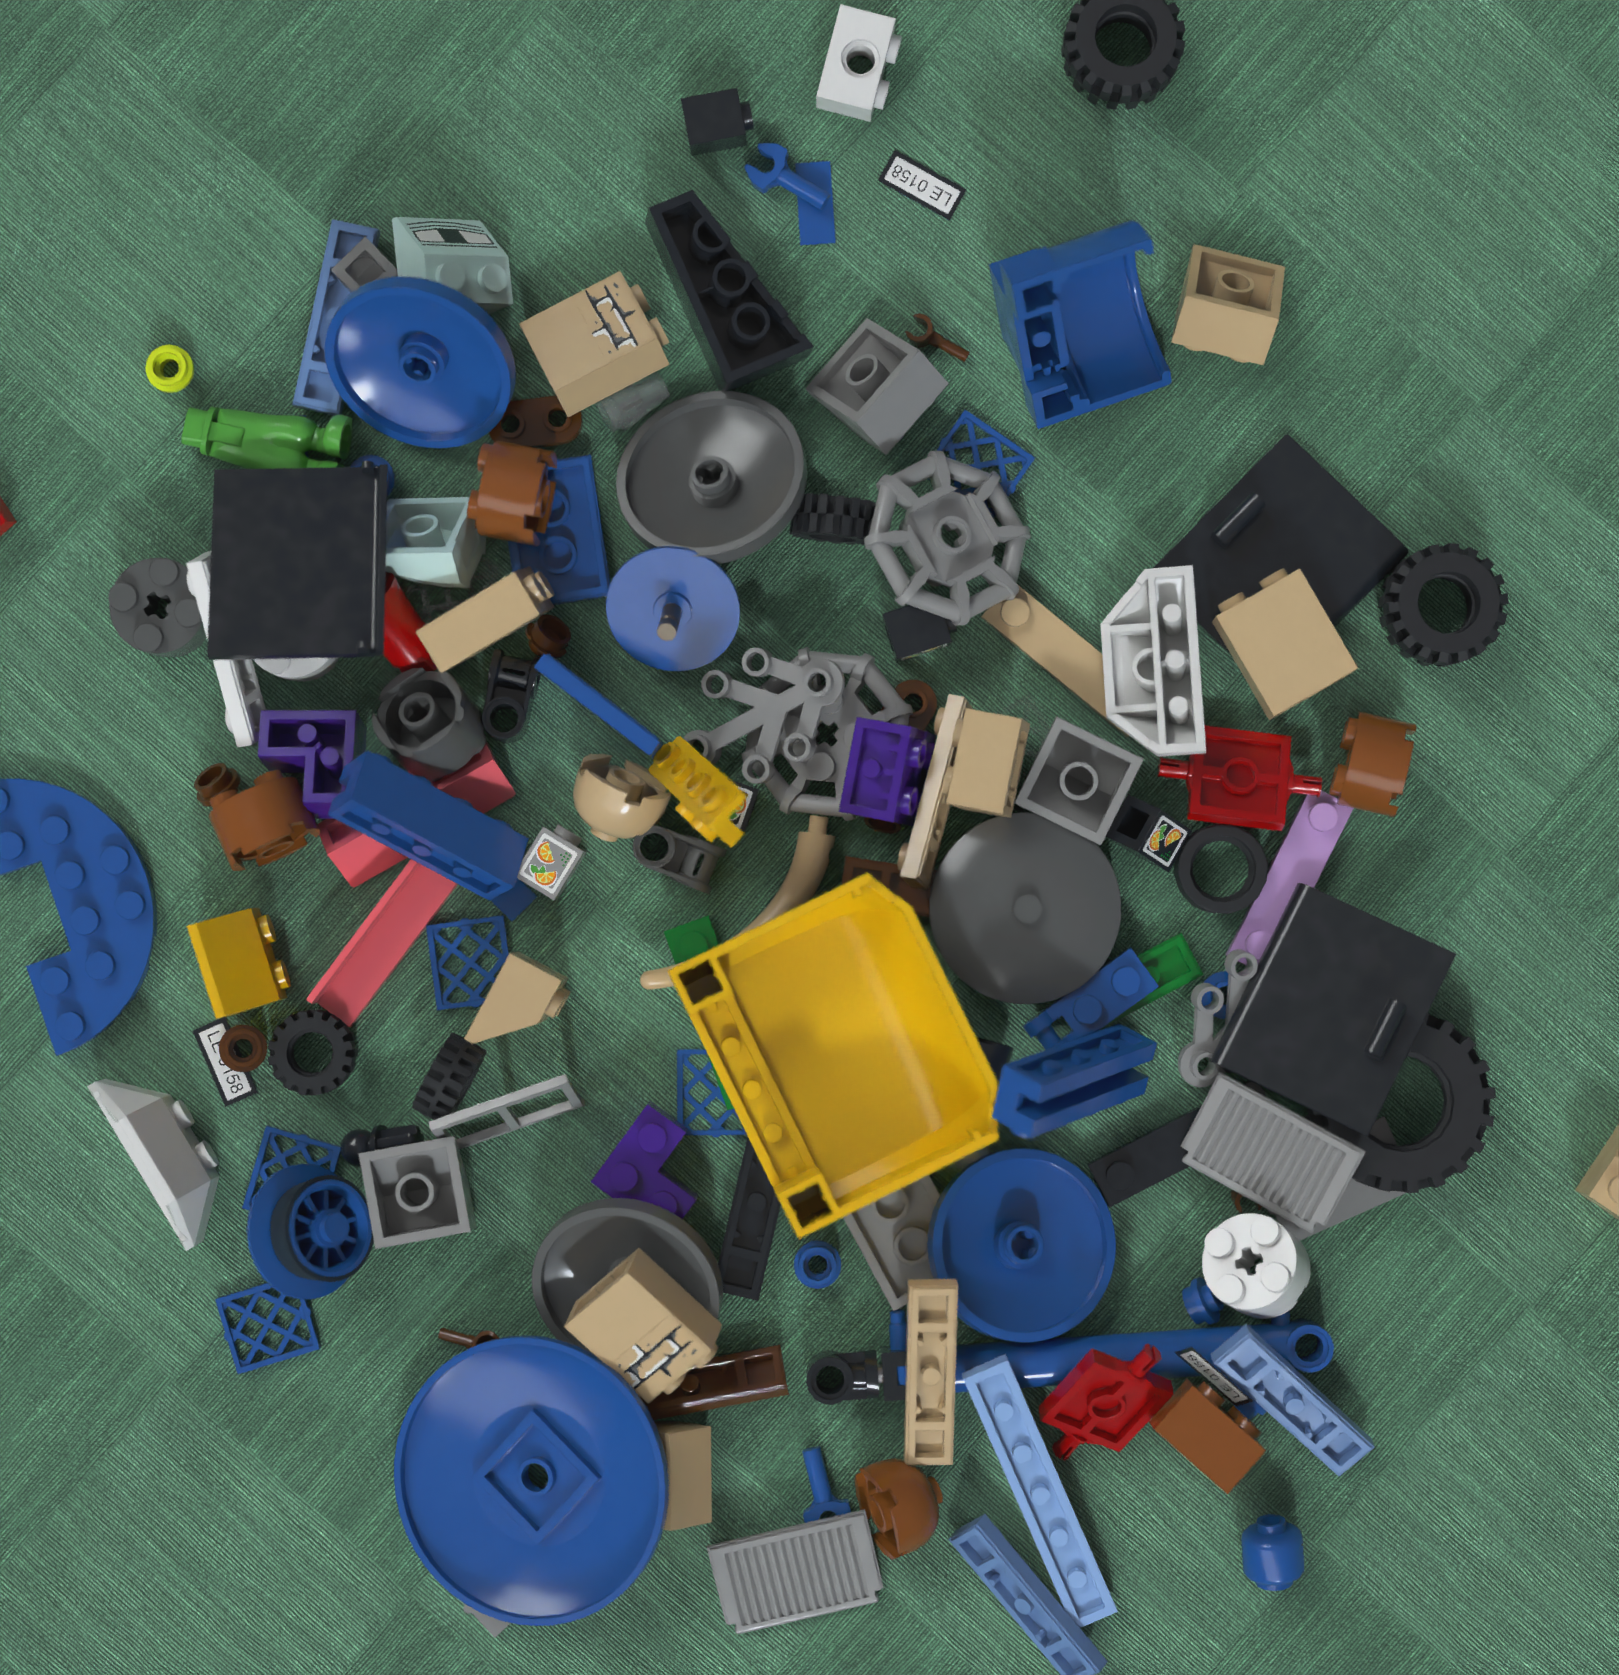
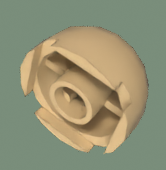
(618, 799)

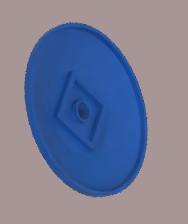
(468, 1490)

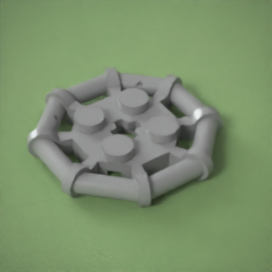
(930, 555)
(828, 761)

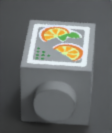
(551, 861)

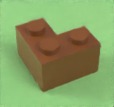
(1209, 1436)

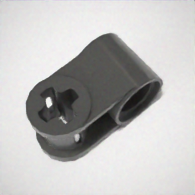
(682, 858)

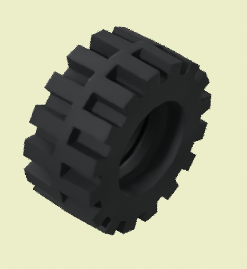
(283, 1057)
(449, 1077)

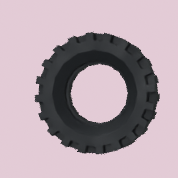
(1457, 1131)

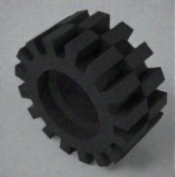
(833, 519)

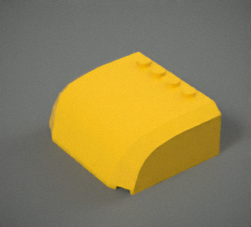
(841, 1051)

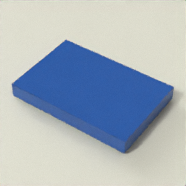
(574, 545)
(599, 705)

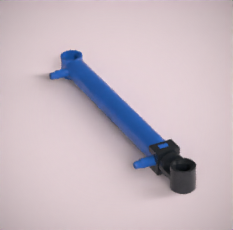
(1051, 1360)

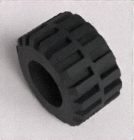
(1116, 82)
(1482, 599)

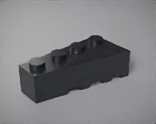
(727, 306)

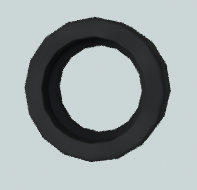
(1256, 872)

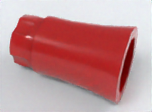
(401, 620)

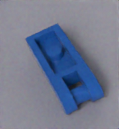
(1096, 1002)

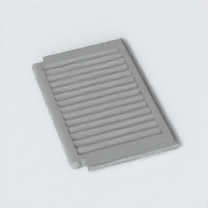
(1270, 1154)
(796, 1572)

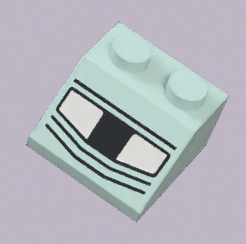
(456, 255)

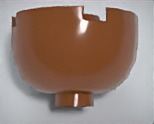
(900, 1504)

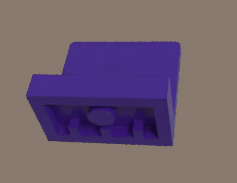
(886, 771)

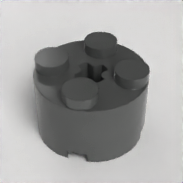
(134, 606)
(428, 723)

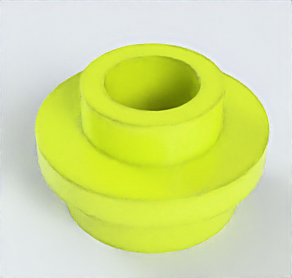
(157, 361)

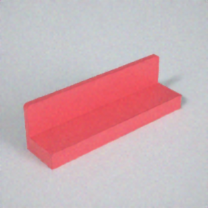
(362, 857)
(381, 942)

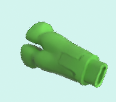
(266, 439)

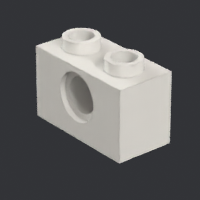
(857, 34)

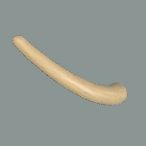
(799, 886)

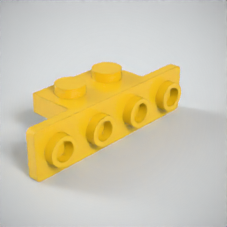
(702, 789)

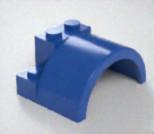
(1083, 313)

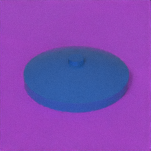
(420, 362)
(1023, 1243)

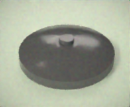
(712, 475)
(1024, 909)
(603, 1234)

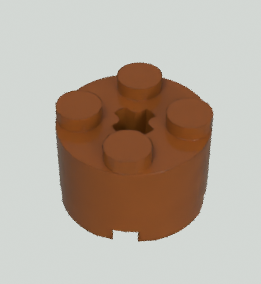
(513, 492)
(1374, 763)
(262, 820)

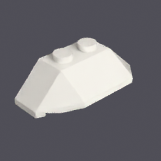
(1155, 663)
(165, 1153)

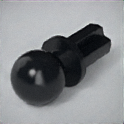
(381, 1137)

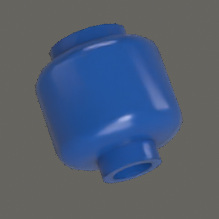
(1272, 1552)

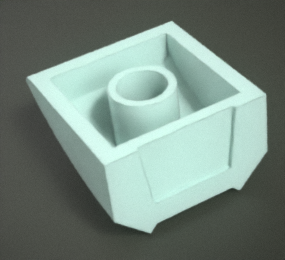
(419, 549)

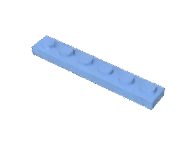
(1039, 1491)

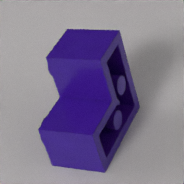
(315, 745)
(636, 1164)

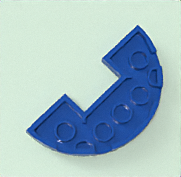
(100, 898)

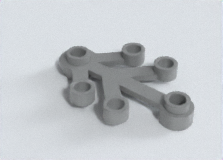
(770, 710)
(1203, 1040)

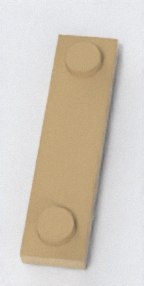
(1052, 647)
(919, 856)
(930, 1371)

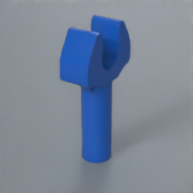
(784, 177)
(820, 1487)

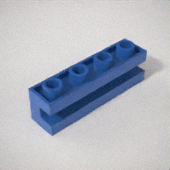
(429, 825)
(1072, 1080)

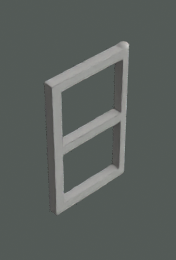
(502, 1104)

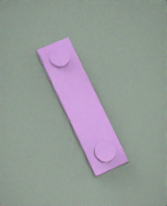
(1297, 860)

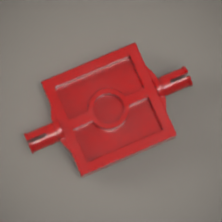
(1240, 778)
(1105, 1400)

